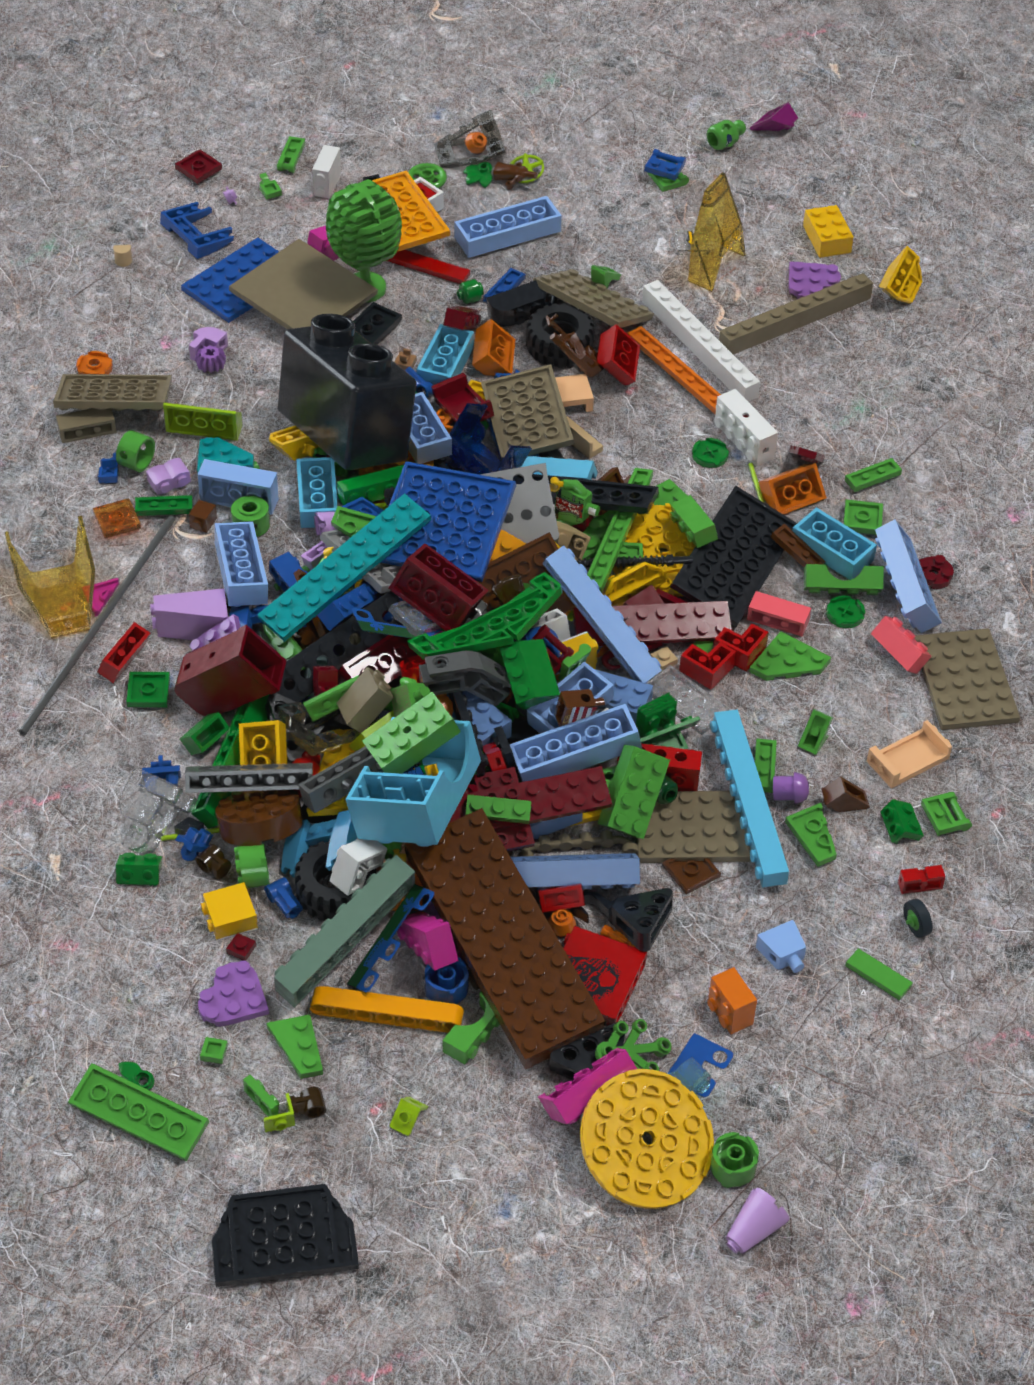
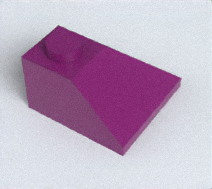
(776, 119)

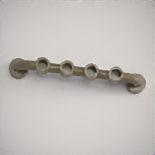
(584, 841)

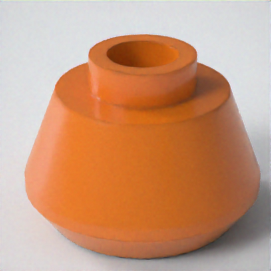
(476, 142)
(562, 922)

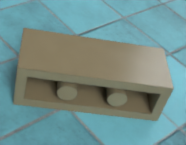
(85, 424)

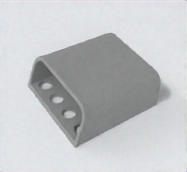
(531, 507)

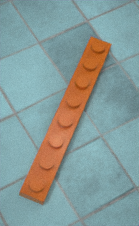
(676, 368)

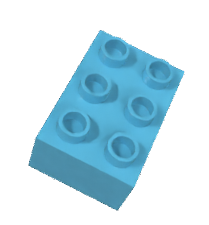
(410, 805)

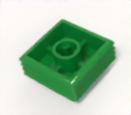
(656, 714)

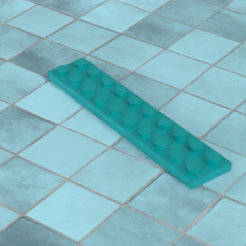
(344, 567)

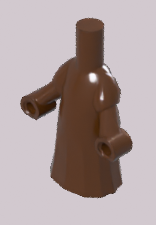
(512, 172)

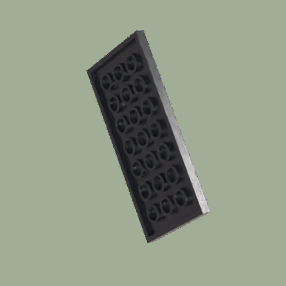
(739, 558)

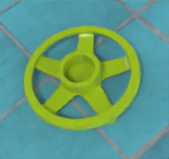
(529, 166)

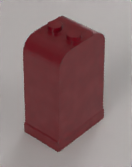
(229, 673)

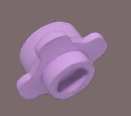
(230, 196)

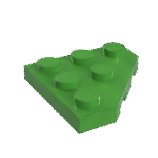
(788, 658)

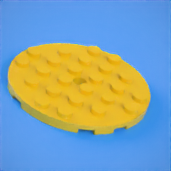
(659, 531)
(621, 1160)

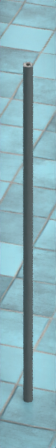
(96, 626)

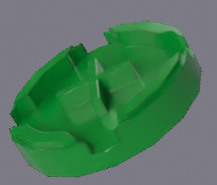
(710, 453)
(845, 612)

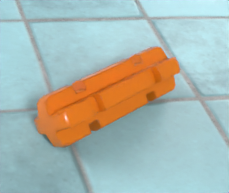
(607, 931)

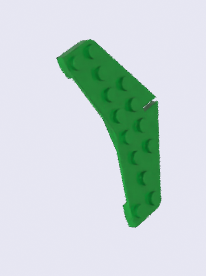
(497, 626)

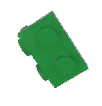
(901, 821)
(138, 869)

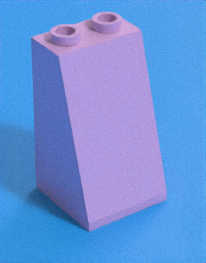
(188, 613)

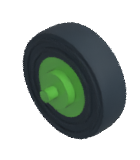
(917, 918)

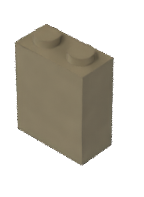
(365, 699)

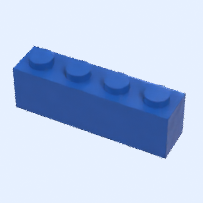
(283, 569)
(340, 609)

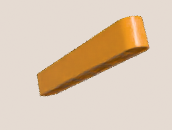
(385, 1009)

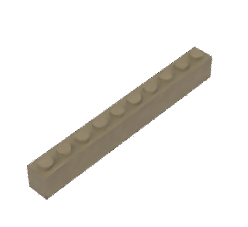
(796, 314)

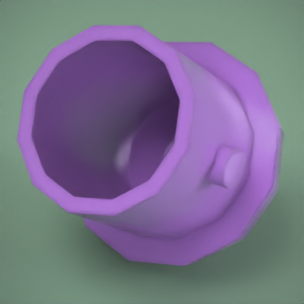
(790, 788)

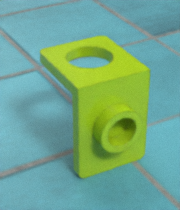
(406, 1115)
(280, 1121)

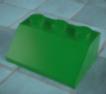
(530, 672)

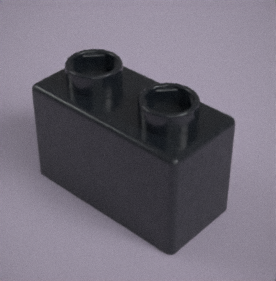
(346, 393)

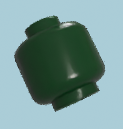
(668, 791)

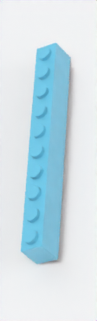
(749, 799)

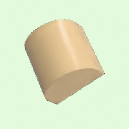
(122, 255)

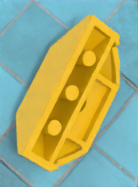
(903, 277)
(291, 442)
(632, 581)

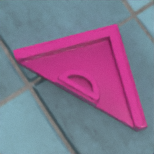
(102, 594)

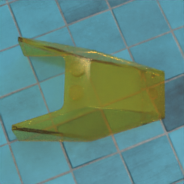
(715, 233)
(60, 594)

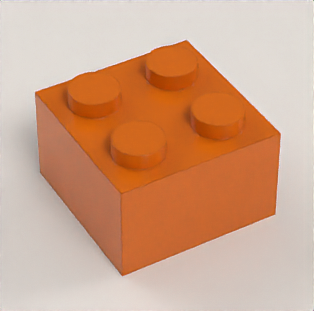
(732, 1001)

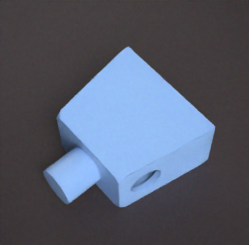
(783, 946)

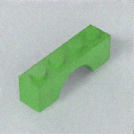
(818, 579)
(464, 1041)

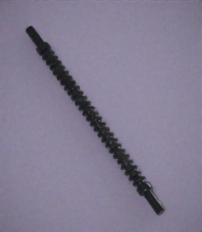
(669, 560)

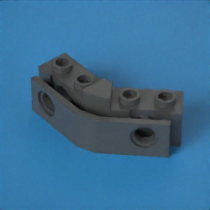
(466, 672)

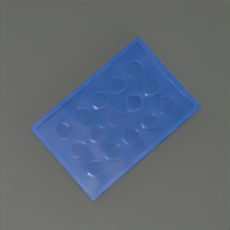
(213, 284)

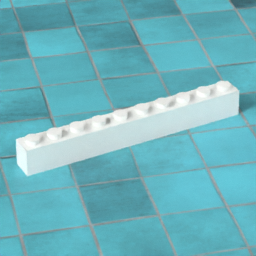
(700, 340)

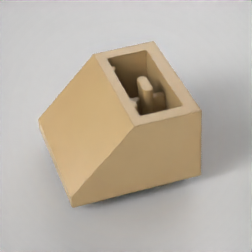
(573, 539)

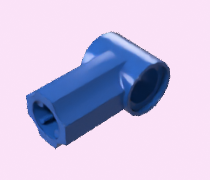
(421, 383)
(281, 894)

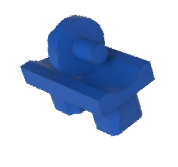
(165, 770)
(194, 842)

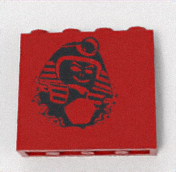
(606, 968)

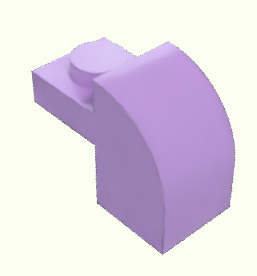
(207, 336)

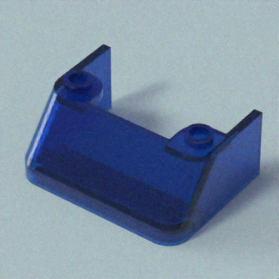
(469, 450)

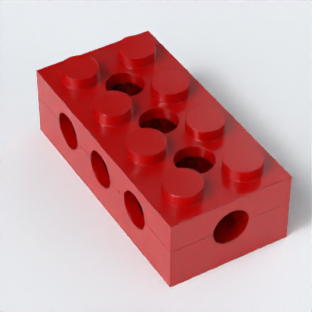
(683, 765)

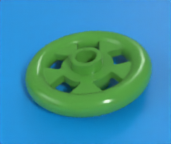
(426, 171)

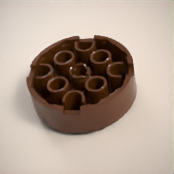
(258, 816)

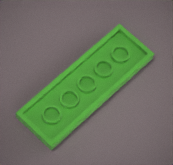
(139, 1111)

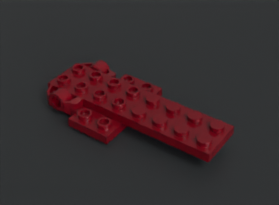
(549, 797)

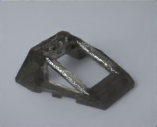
(489, 128)
(314, 744)

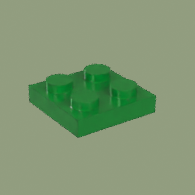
(148, 689)

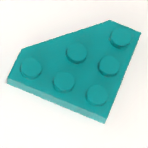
(223, 451)

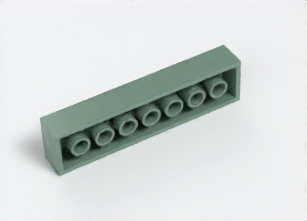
(344, 930)

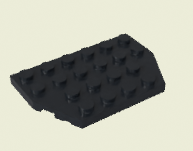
(283, 1236)

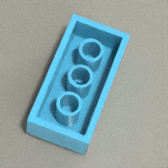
(446, 354)
(316, 488)
(836, 543)

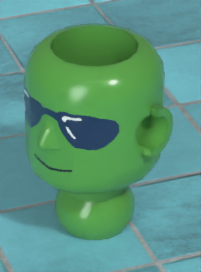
(725, 133)

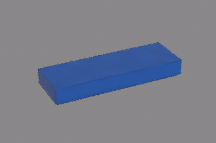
(509, 280)

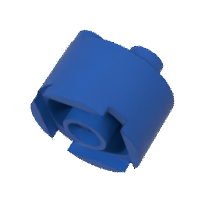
(448, 983)

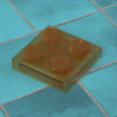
(116, 518)

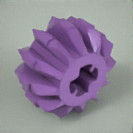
(210, 358)

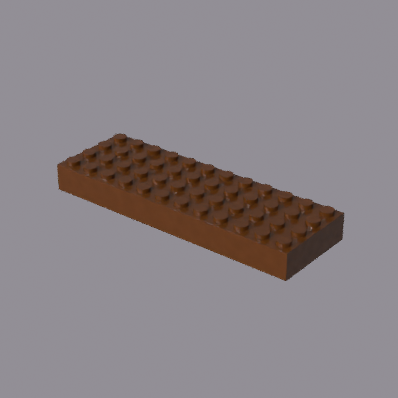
(505, 939)

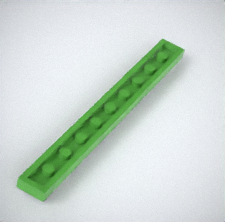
(616, 535)

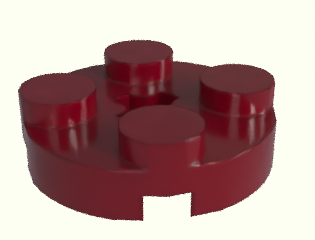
(941, 566)

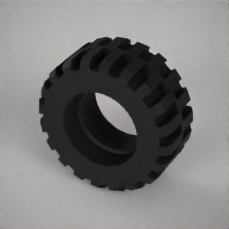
(569, 320)
(312, 895)

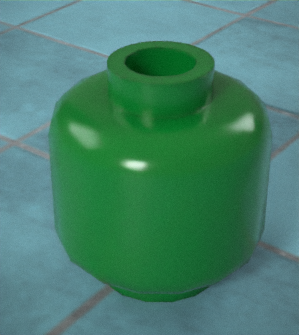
(470, 291)

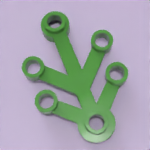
(633, 1050)

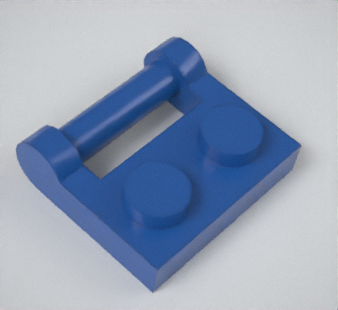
(664, 168)

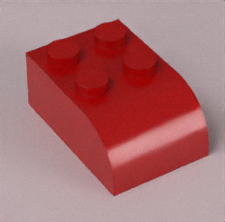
(619, 354)

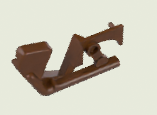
(569, 343)

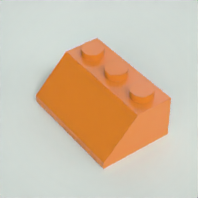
(493, 349)
(793, 489)

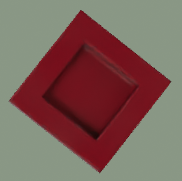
(241, 947)

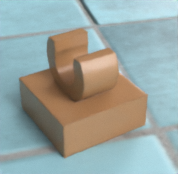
(406, 359)

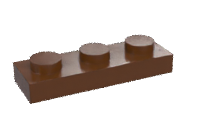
(796, 546)

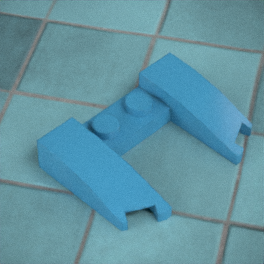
(338, 831)

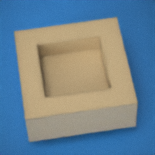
(665, 657)

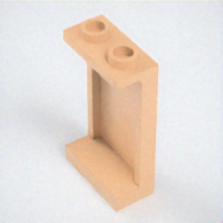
(575, 391)
(910, 755)

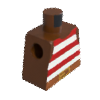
(576, 705)

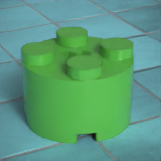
(252, 865)
(734, 1160)

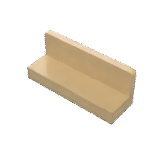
(583, 441)

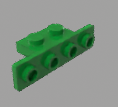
(671, 734)

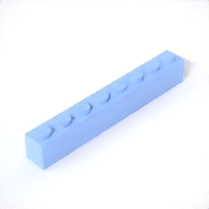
(602, 616)

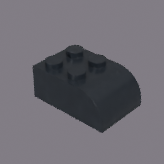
(515, 304)

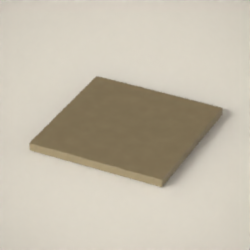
(301, 285)

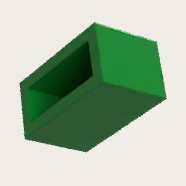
(204, 733)

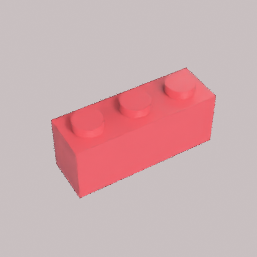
(779, 613)
(901, 644)

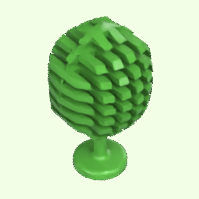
(364, 229)

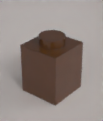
(202, 516)

